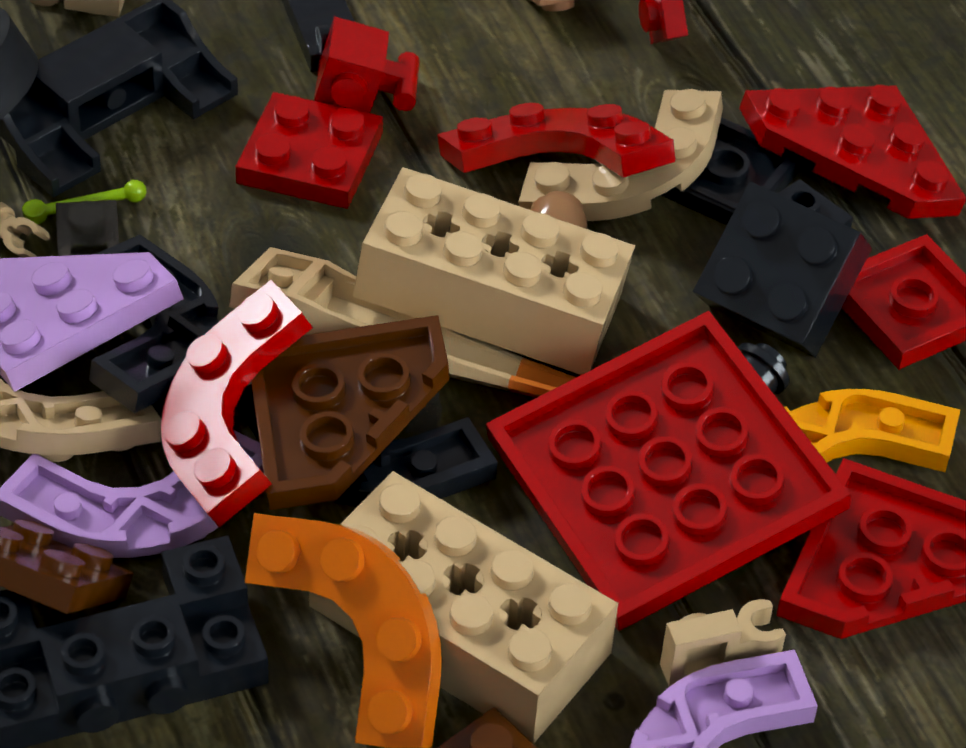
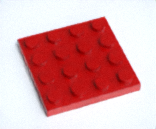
(667, 468)

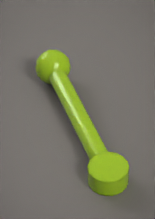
(37, 210)

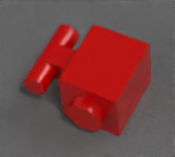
(357, 67)

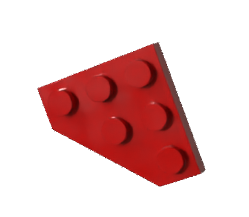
(858, 140)
(881, 559)

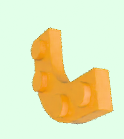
(879, 425)

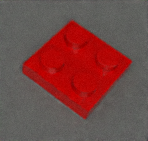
(309, 150)
(910, 301)

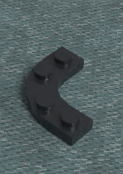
(144, 368)
(436, 460)

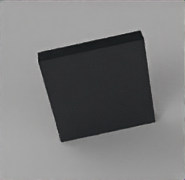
(732, 166)

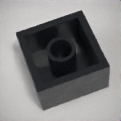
(783, 268)

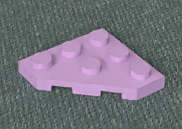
(71, 305)

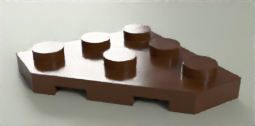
(340, 402)

